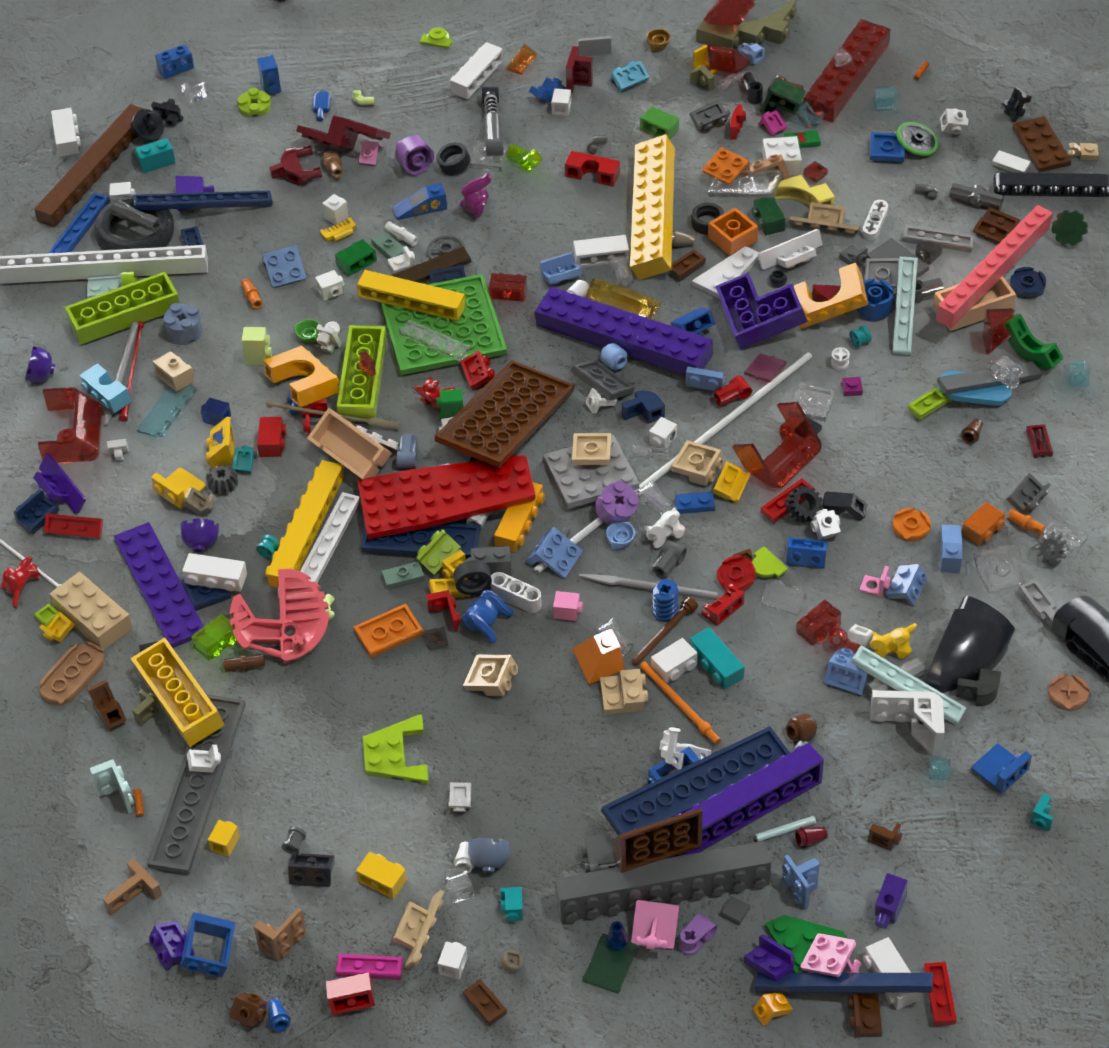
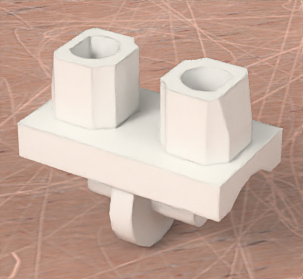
(328, 336)

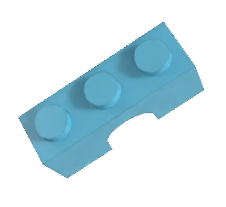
(99, 384)

